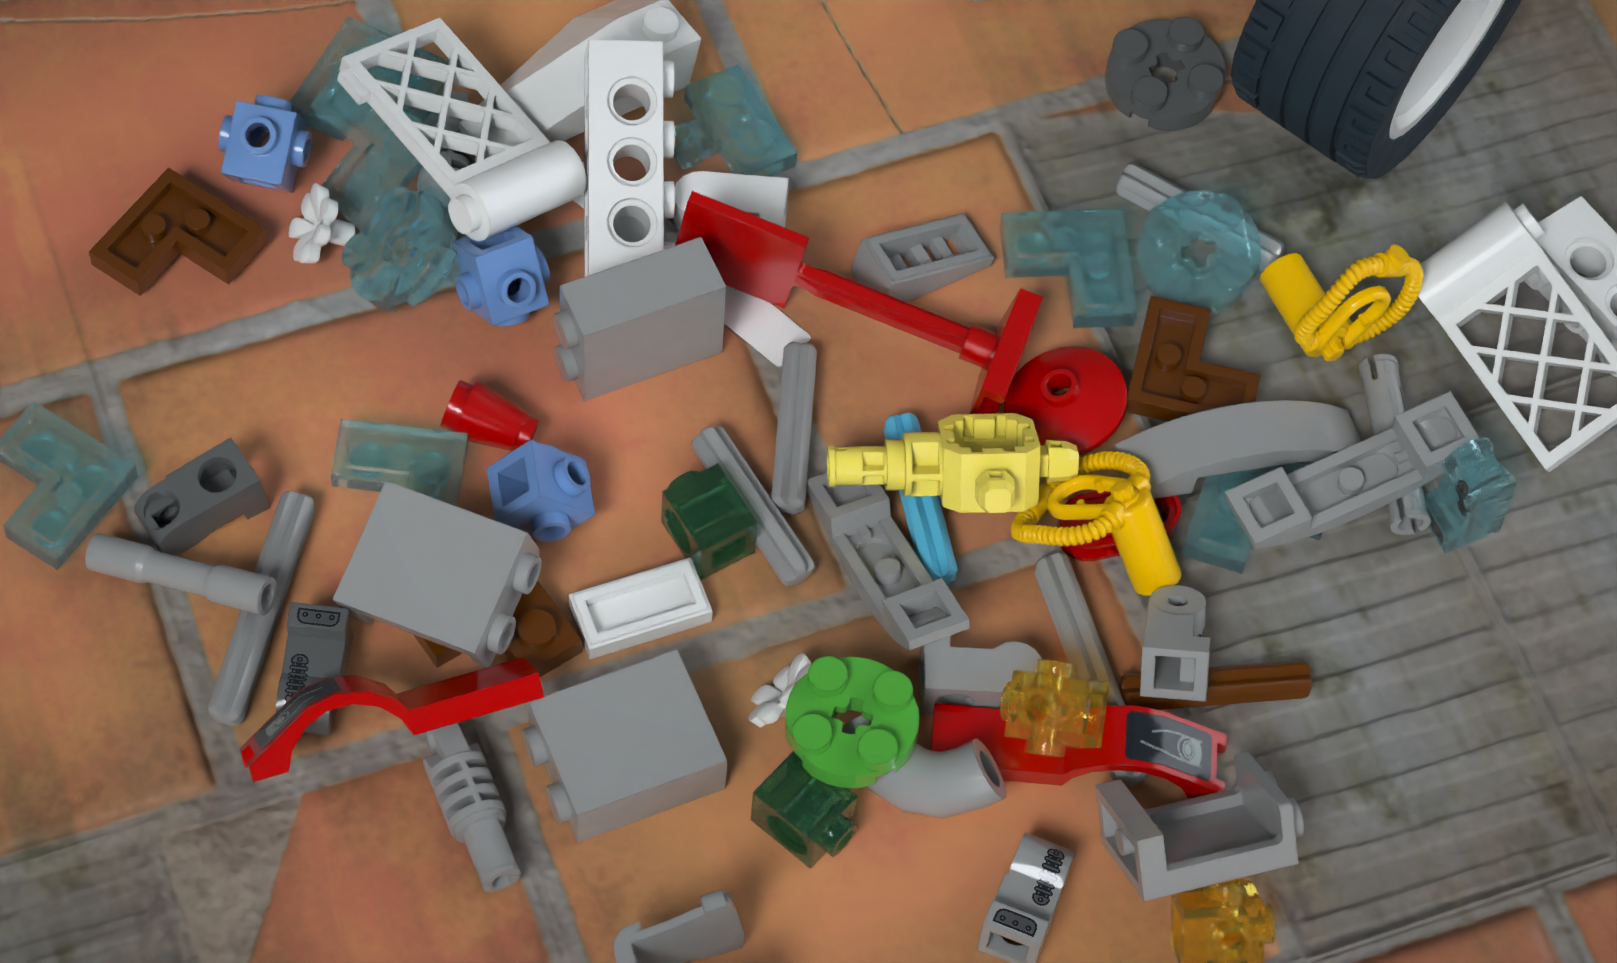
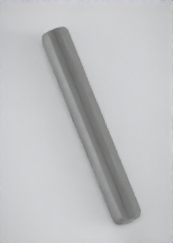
(253, 631)
(1078, 633)

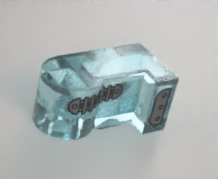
(1470, 496)

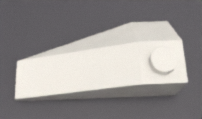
(552, 80)

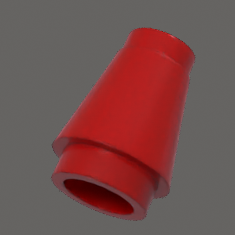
(487, 417)

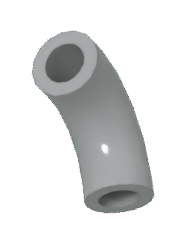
(940, 782)

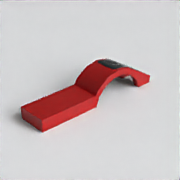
(420, 708)
(1131, 741)

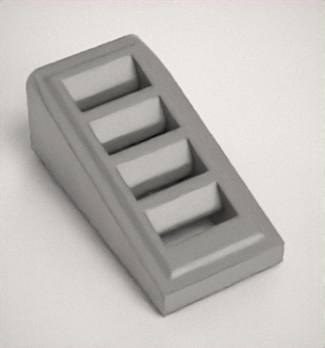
(882, 267)

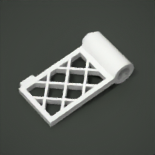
(494, 191)
(1477, 272)

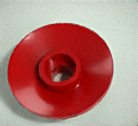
(1082, 415)

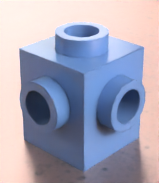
(277, 161)
(501, 277)
(541, 491)

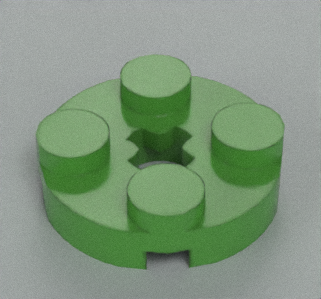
(856, 685)

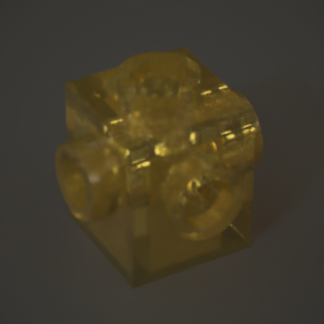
(1054, 708)
(1221, 924)

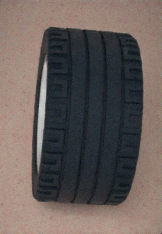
(1363, 73)

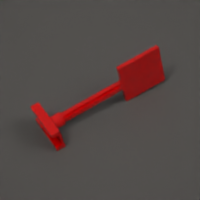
(768, 262)

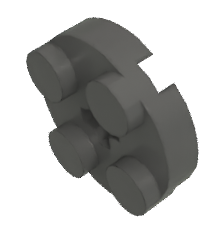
(1169, 44)

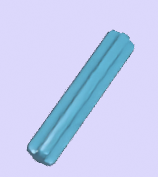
(924, 515)

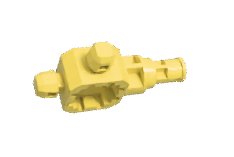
(970, 462)

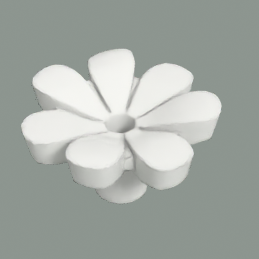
(318, 226)
(773, 700)

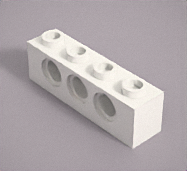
(612, 72)
(1585, 244)

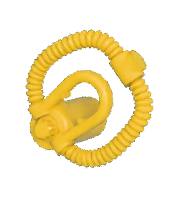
(1313, 315)
(1126, 514)

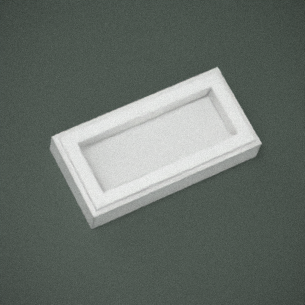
(640, 608)

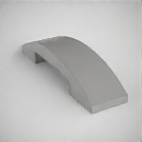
(1238, 440)
(1353, 481)
(884, 564)

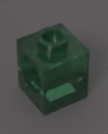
(708, 520)
(804, 812)

